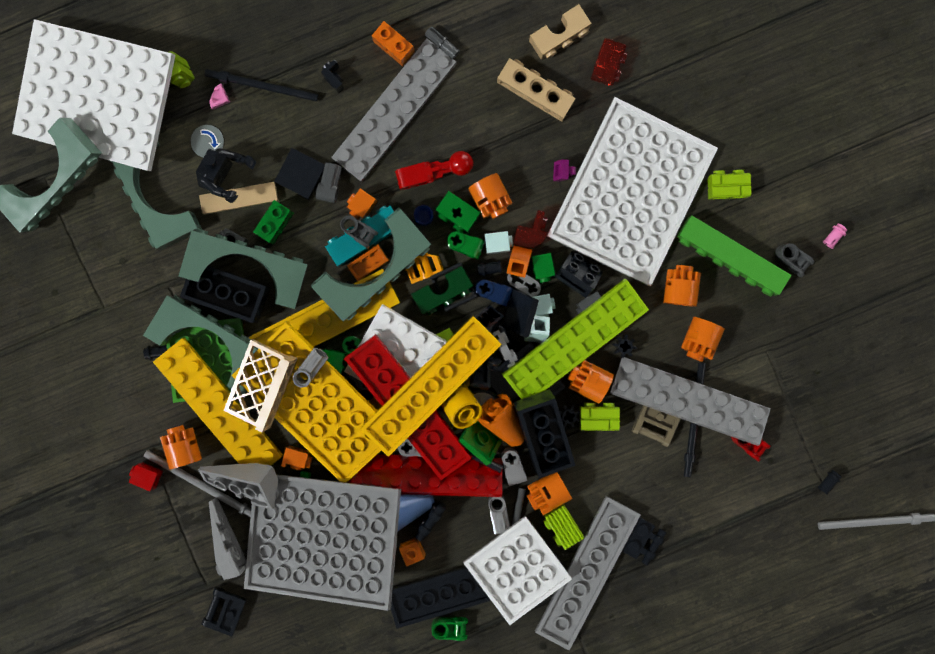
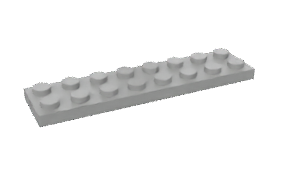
(394, 110)
(690, 401)
(588, 572)

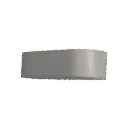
(529, 280)

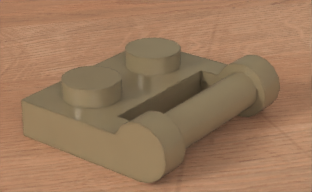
(658, 419)

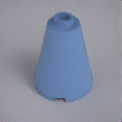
(413, 507)

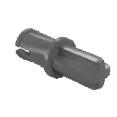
(442, 42)

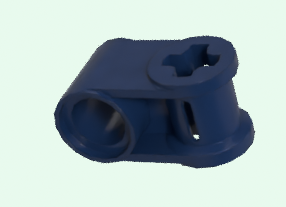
(497, 292)

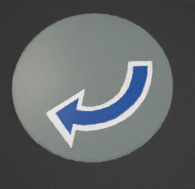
(206, 138)

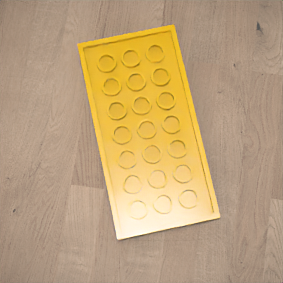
(324, 413)

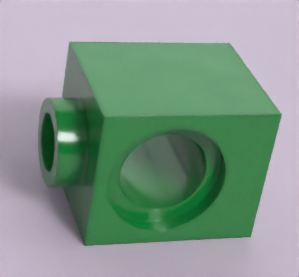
(543, 267)

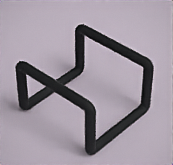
(447, 308)

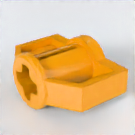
(424, 268)

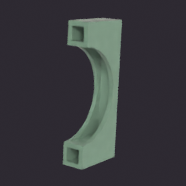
(75, 156)
(162, 228)
(204, 249)
(347, 298)
(176, 316)

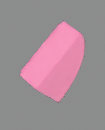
(219, 97)

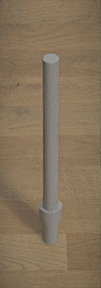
(913, 518)

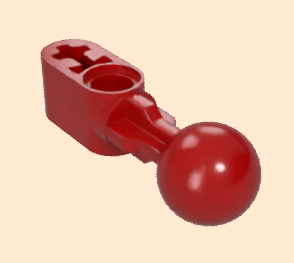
(426, 172)

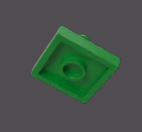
(480, 442)

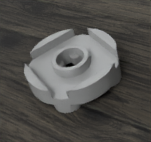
(504, 350)

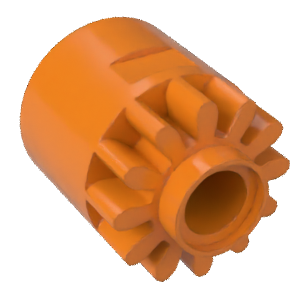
(490, 196)
(682, 286)
(702, 339)
(590, 381)
(180, 447)
(548, 493)

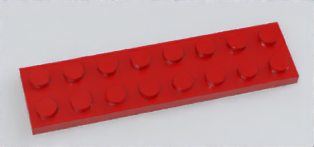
(383, 378)
(417, 478)

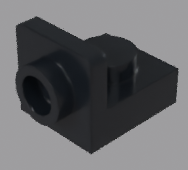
(333, 79)

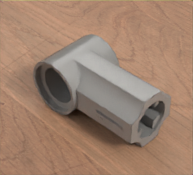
(310, 367)
(499, 516)

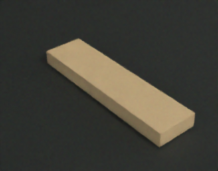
(247, 197)

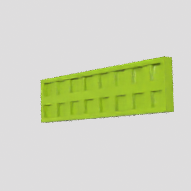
(576, 340)

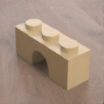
(547, 43)

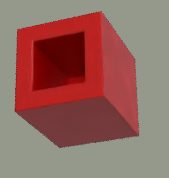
(145, 476)

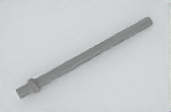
(242, 508)

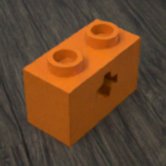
(393, 43)

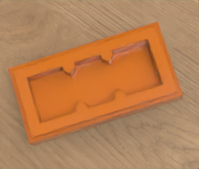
(368, 263)

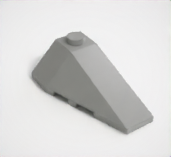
(247, 480)
(228, 553)

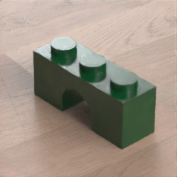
(428, 300)

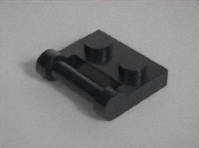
(229, 614)

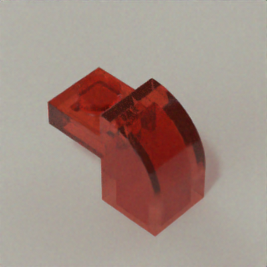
(531, 237)

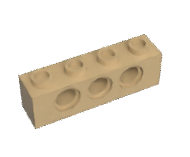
(524, 90)

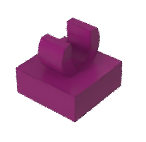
(563, 170)

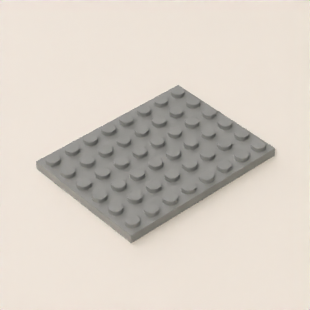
(325, 542)

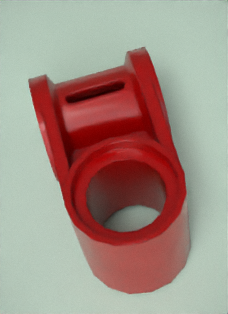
(751, 449)

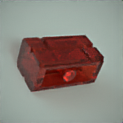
(609, 61)

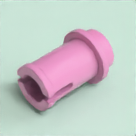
(835, 235)

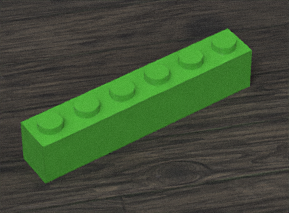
(733, 256)

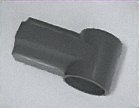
(328, 188)

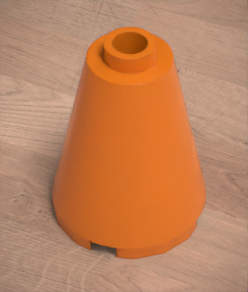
(502, 420)

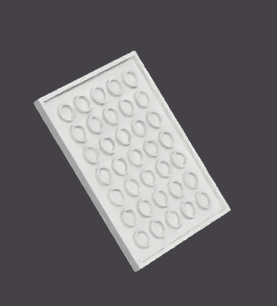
(101, 83)
(632, 191)

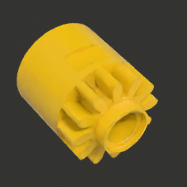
(462, 408)

